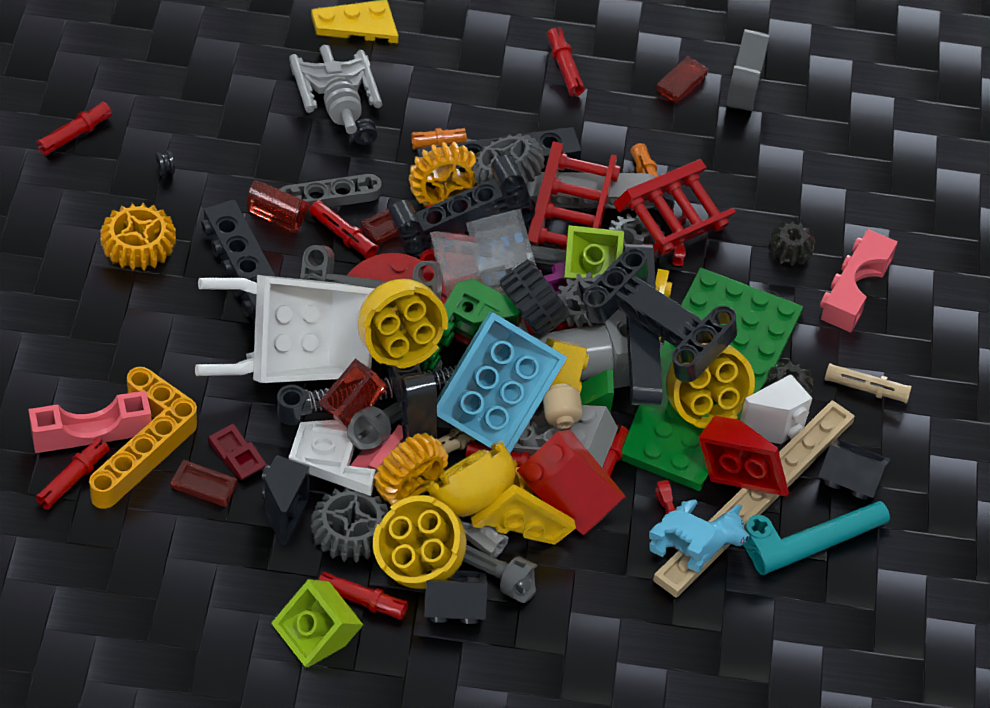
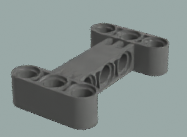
(325, 272)

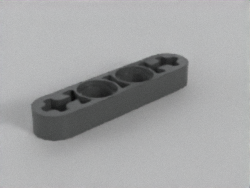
(329, 187)

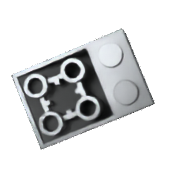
(594, 431)

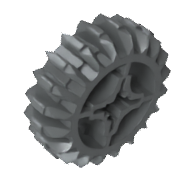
(523, 149)
(336, 514)

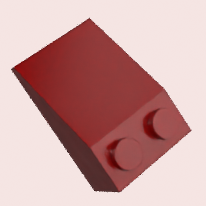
(741, 457)
(571, 480)

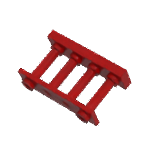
(671, 183)
(552, 185)

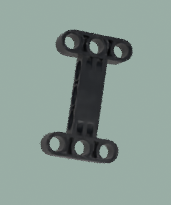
(497, 196)
(660, 314)
(415, 396)

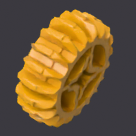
(440, 169)
(138, 236)
(410, 468)

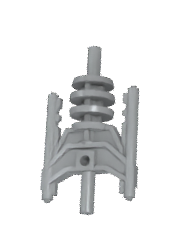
(339, 84)

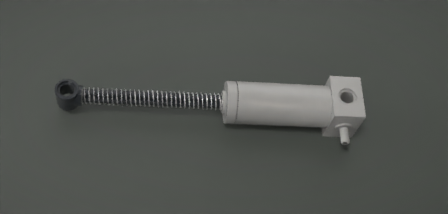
(604, 343)

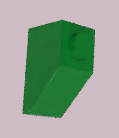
(598, 390)

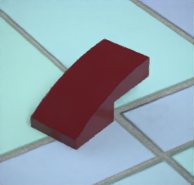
(236, 453)

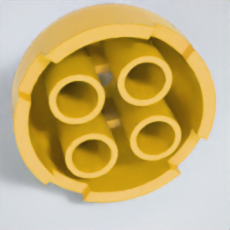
(401, 322)
(725, 381)
(475, 481)
(419, 537)

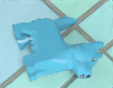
(697, 536)

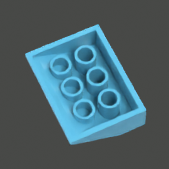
(498, 382)

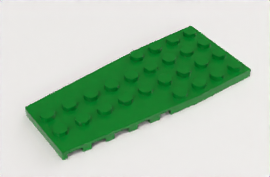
(659, 435)

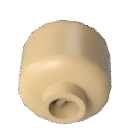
(562, 406)

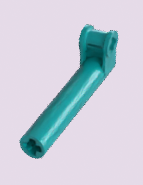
(772, 552)

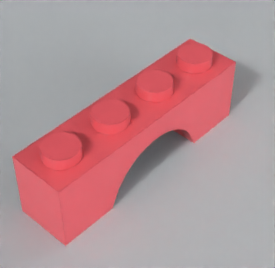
(846, 301)
(58, 429)

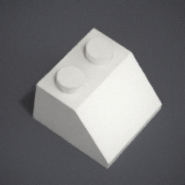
(778, 410)

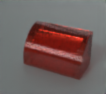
(276, 206)
(352, 392)

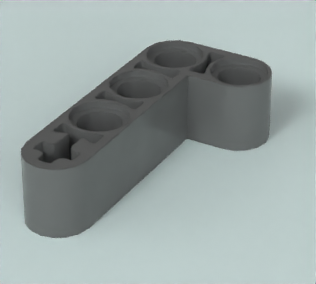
(747, 70)

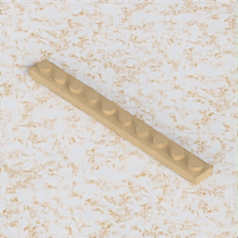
(795, 459)

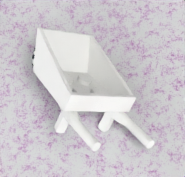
(300, 329)

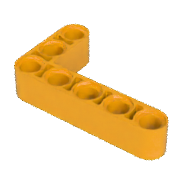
(167, 409)

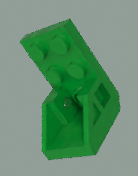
(466, 311)

